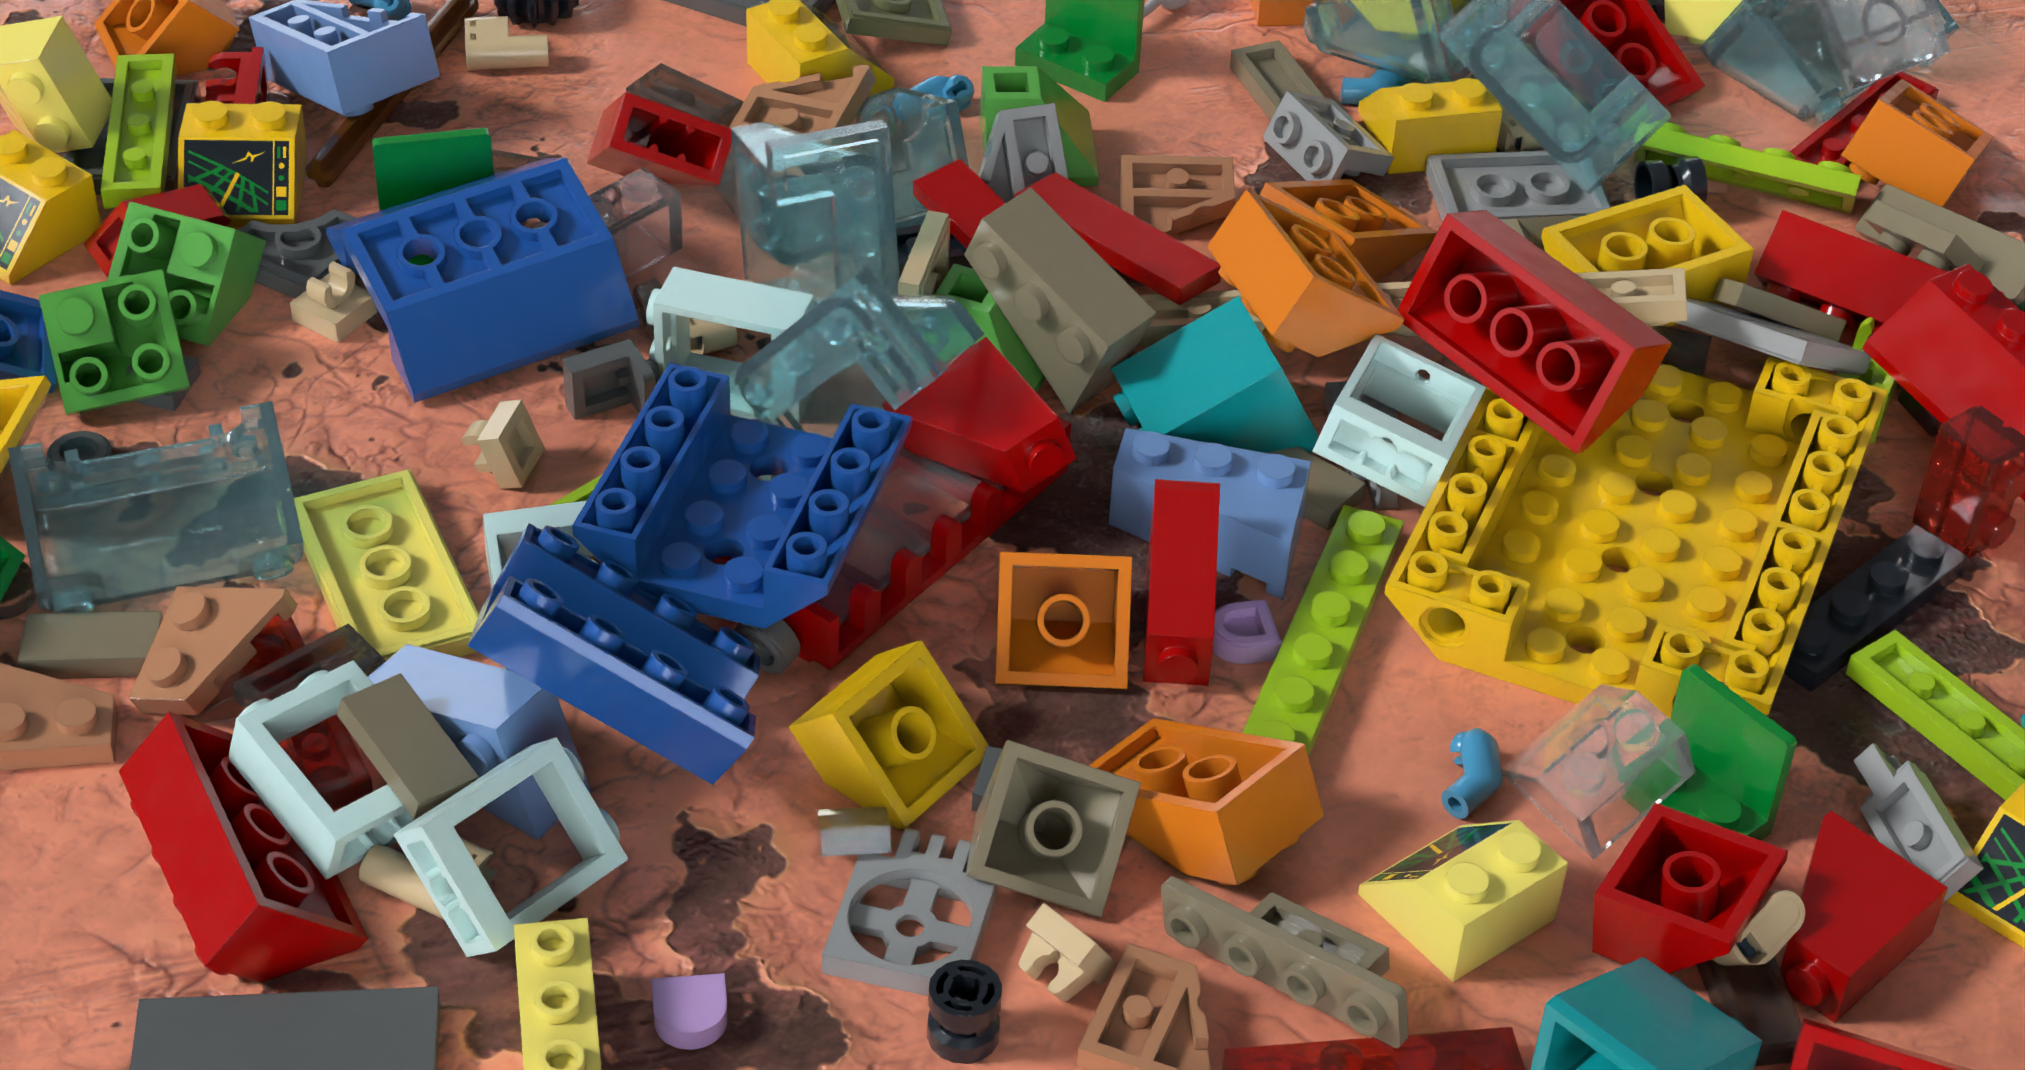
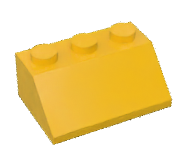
(1654, 233)

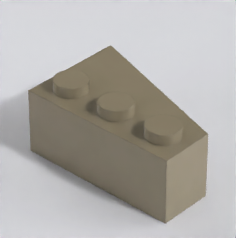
(1058, 297)

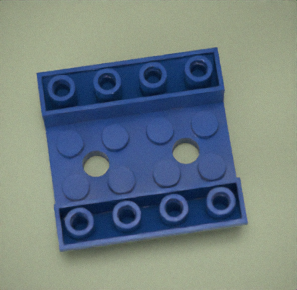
(496, 288)
(691, 494)
(621, 652)

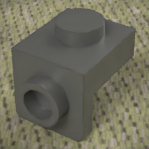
(608, 379)

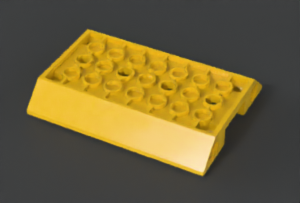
(1718, 564)

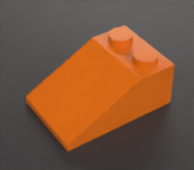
(1915, 145)
(1367, 224)
(1215, 796)

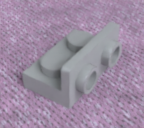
(1323, 139)

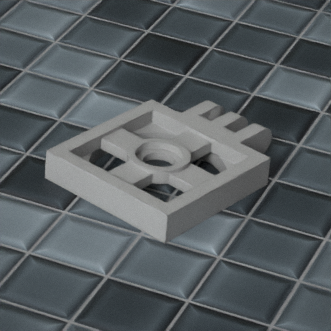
(925, 878)

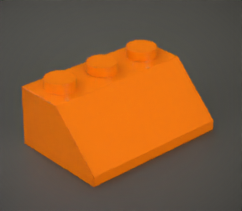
(1299, 279)

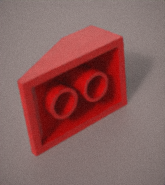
(1641, 45)

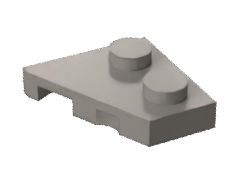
(1022, 149)

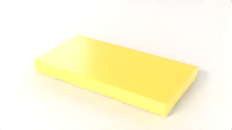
(386, 566)

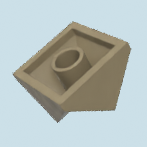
(1051, 828)

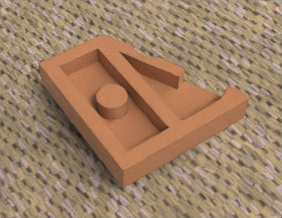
(808, 102)
(1176, 190)
(203, 644)
(53, 722)
(1148, 1017)

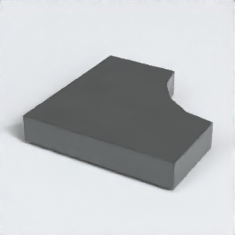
(295, 252)

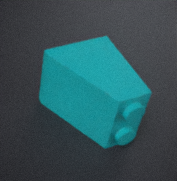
(1215, 386)
(1640, 1022)

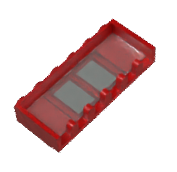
(911, 537)

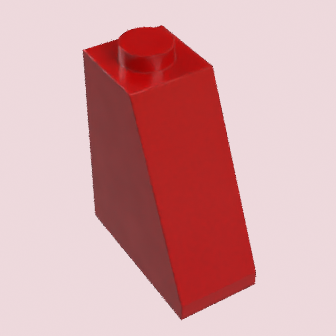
(662, 140)
(987, 422)
(1181, 582)
(1860, 918)

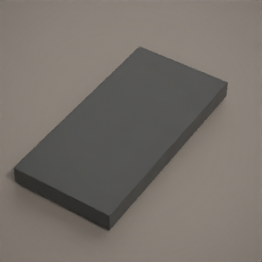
(290, 1031)

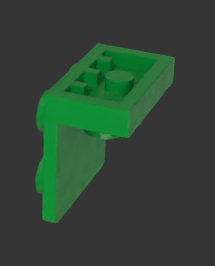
(1087, 44)
(427, 164)
(1736, 757)

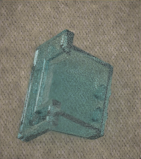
(1556, 83)
(816, 206)
(851, 350)

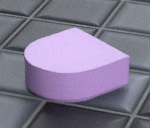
(1245, 633)
(690, 1009)

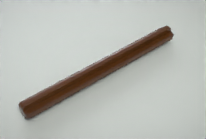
(357, 130)

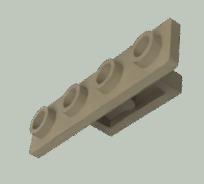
(1944, 239)
(1294, 953)

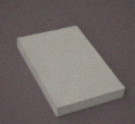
(1508, 185)
(1774, 338)

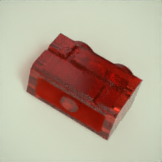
(1972, 482)

